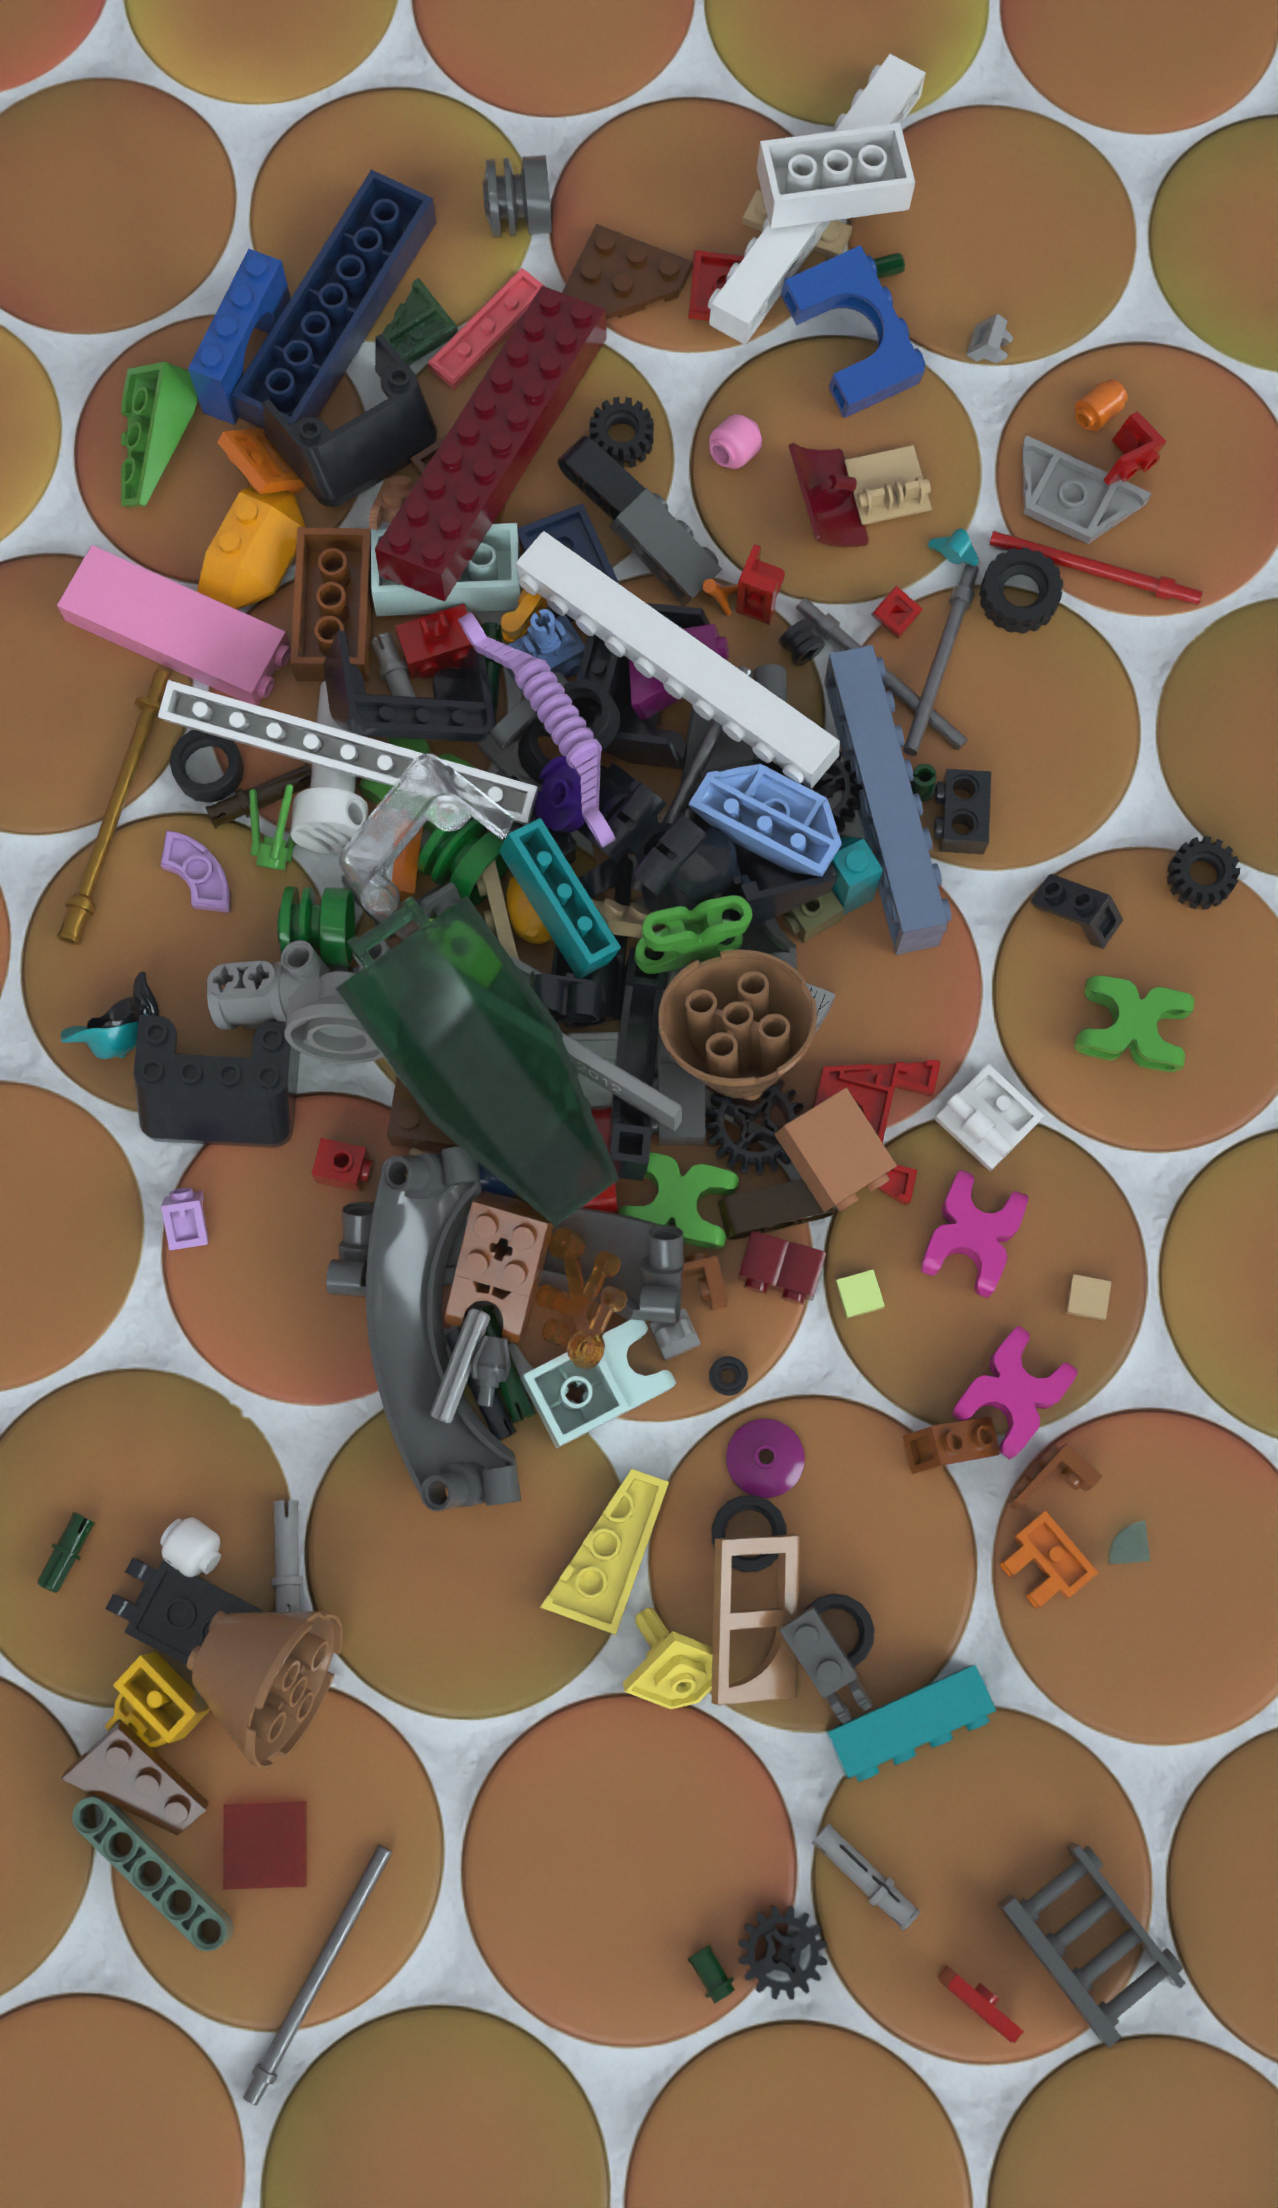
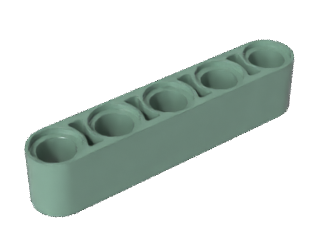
(172, 1877)

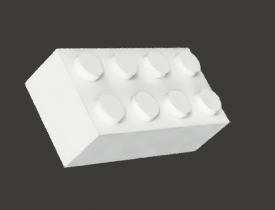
(835, 175)

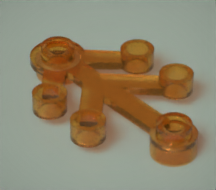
(587, 1344)

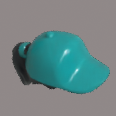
(117, 1029)

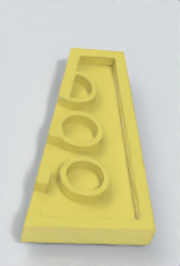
(606, 1565)

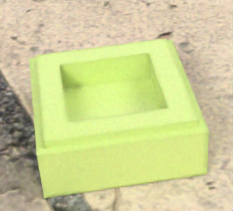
(860, 1294)

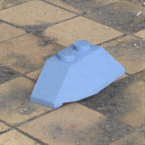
(770, 817)

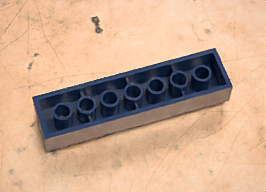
(337, 302)

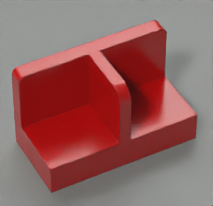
(758, 588)

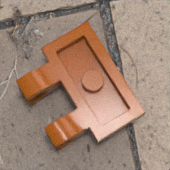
(1054, 1555)

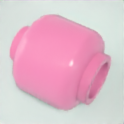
(735, 441)

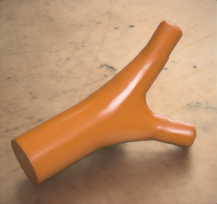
(720, 593)

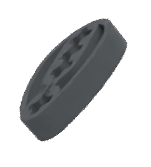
(518, 720)

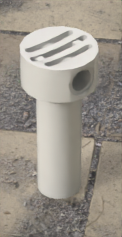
(330, 810)

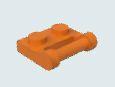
(259, 461)

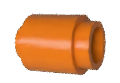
(1100, 405)

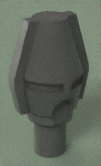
(490, 1366)

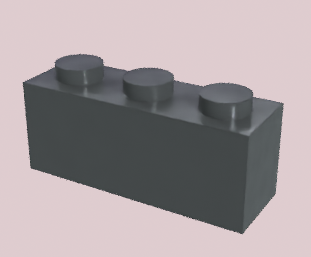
(666, 546)

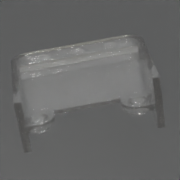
(422, 793)

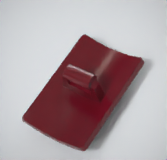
(829, 496)

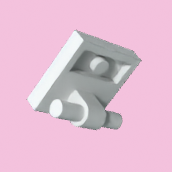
(989, 1117)

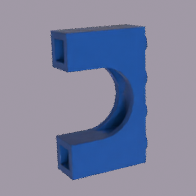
(853, 284)
(252, 301)

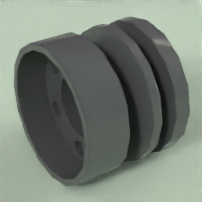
(518, 196)

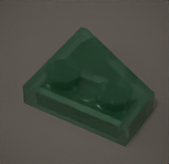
(419, 325)

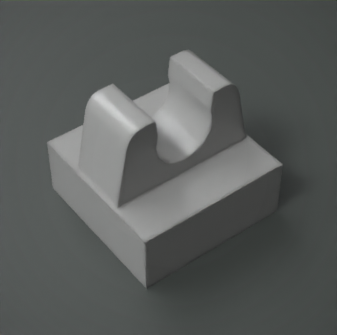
(987, 340)
(675, 1338)

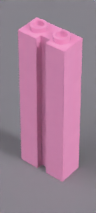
(175, 626)

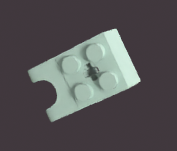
(608, 1387)

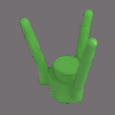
(273, 851)

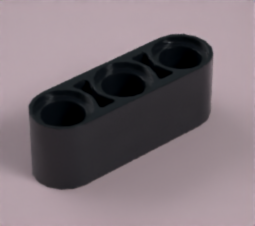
(599, 476)

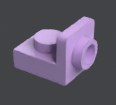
(184, 1219)

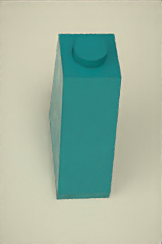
(856, 873)

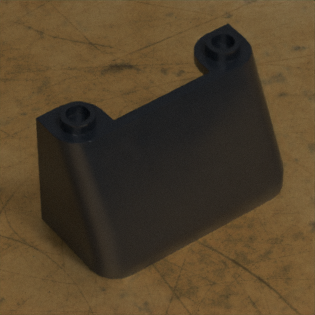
(764, 884)

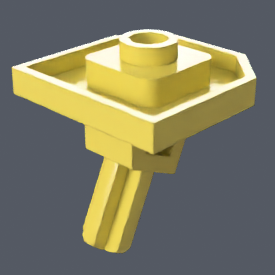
(675, 1666)

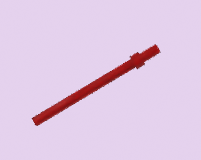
(1163, 587)

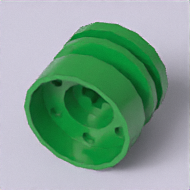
(462, 858)
(321, 925)

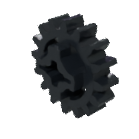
(765, 1962)

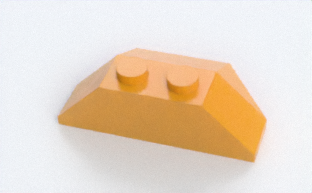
(251, 548)

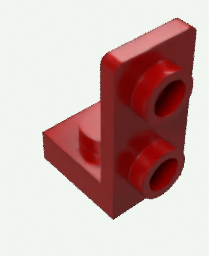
(1140, 448)

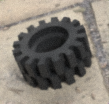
(623, 414)
(1218, 858)

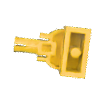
(156, 1702)

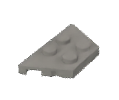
(1073, 493)

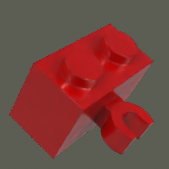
(433, 642)

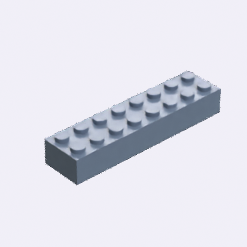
(887, 804)

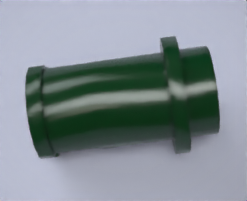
(924, 781)
(711, 1974)

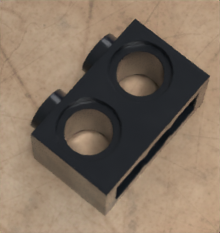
(970, 812)

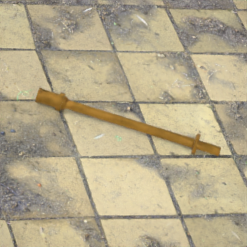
(80, 904)

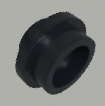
(737, 1367)

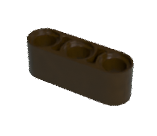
(769, 1209)

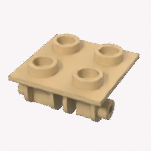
(889, 485)

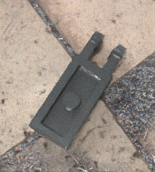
(824, 1661)

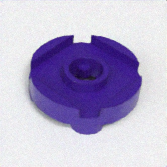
(560, 783)

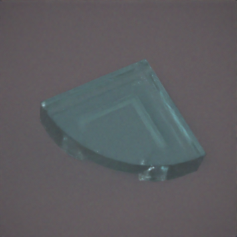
(1130, 1545)

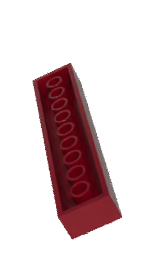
(491, 444)

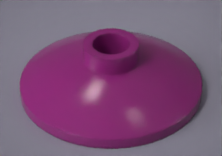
(760, 1478)

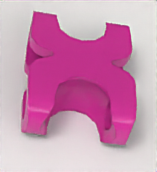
(974, 1233)
(1014, 1392)

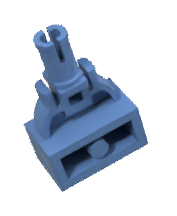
(552, 641)

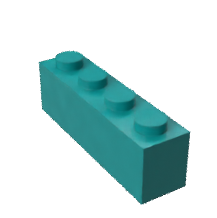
(559, 898)
(910, 1722)

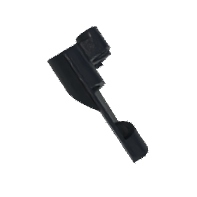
(598, 995)

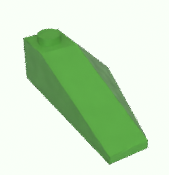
(158, 408)

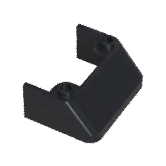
(365, 449)

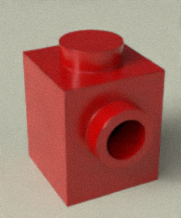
(342, 1165)

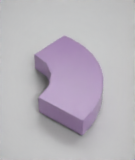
(200, 871)

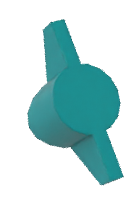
(956, 548)

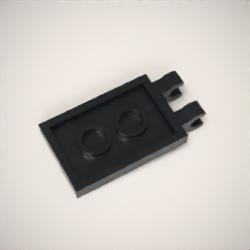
(173, 1608)

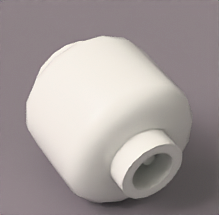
(190, 1547)

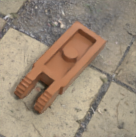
(389, 500)

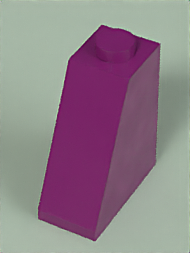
(649, 694)

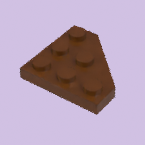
(625, 273)

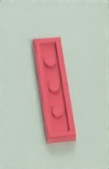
(484, 330)

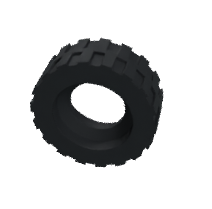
(1021, 563)

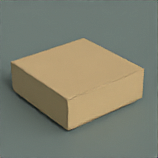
(1088, 1297)

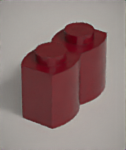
(781, 1267)

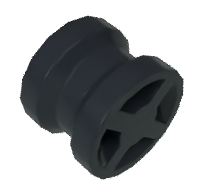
(801, 642)

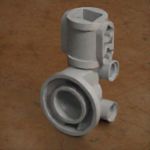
(294, 992)

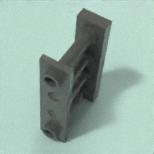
(1078, 1981)

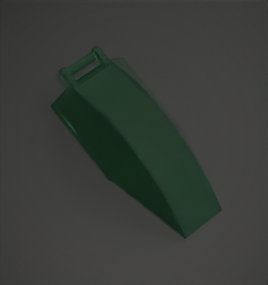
(481, 1055)

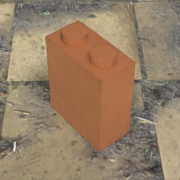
(836, 1151)

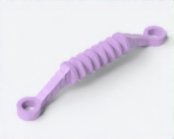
(558, 715)

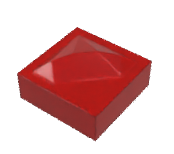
(897, 611)

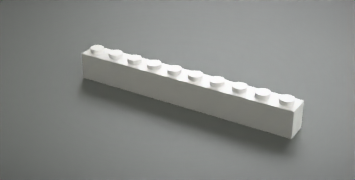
(780, 252)
(677, 660)
(323, 744)

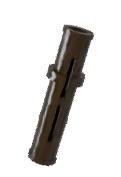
(266, 794)

